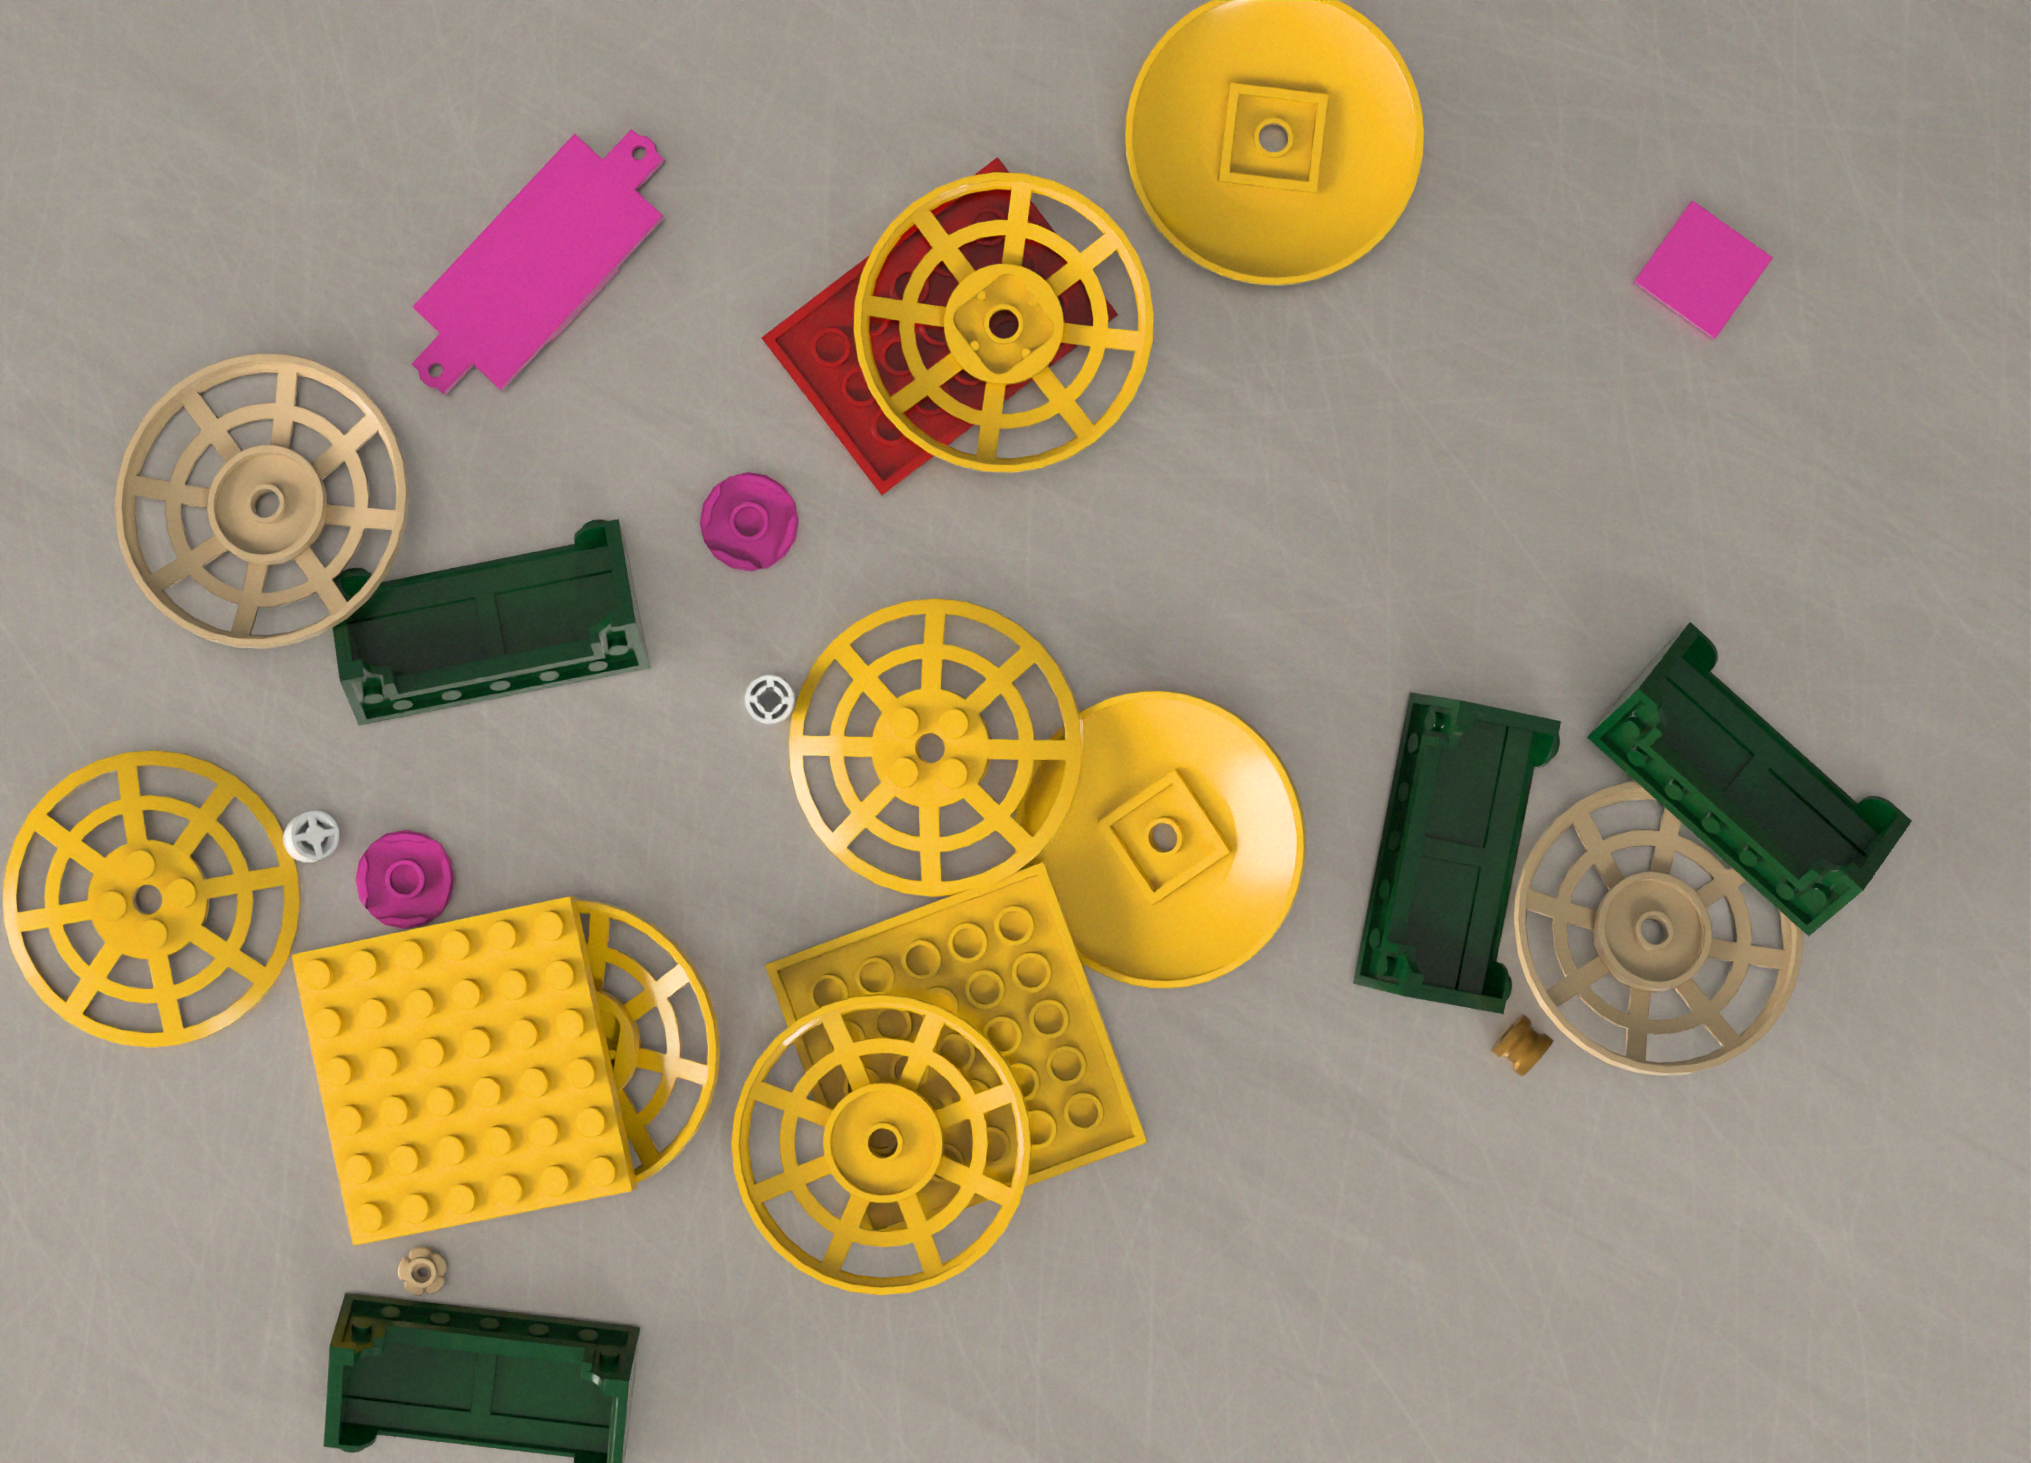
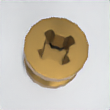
(1522, 1045)

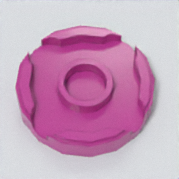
(749, 521)
(405, 879)

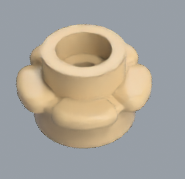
(435, 1268)

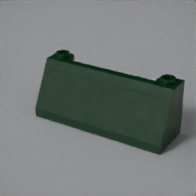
(491, 628)
(1745, 786)
(1451, 851)
(479, 1379)

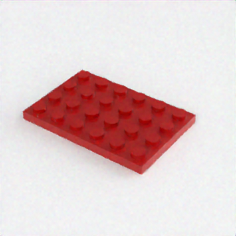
(821, 351)

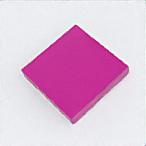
(1703, 269)

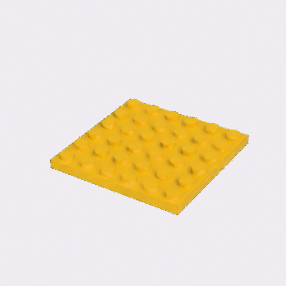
(1015, 976)
(464, 1071)

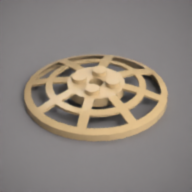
(239, 486)
(1635, 961)

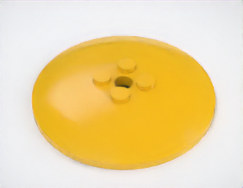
(1289, 65)
(1237, 855)

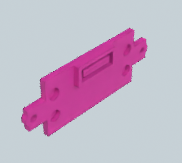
(538, 262)

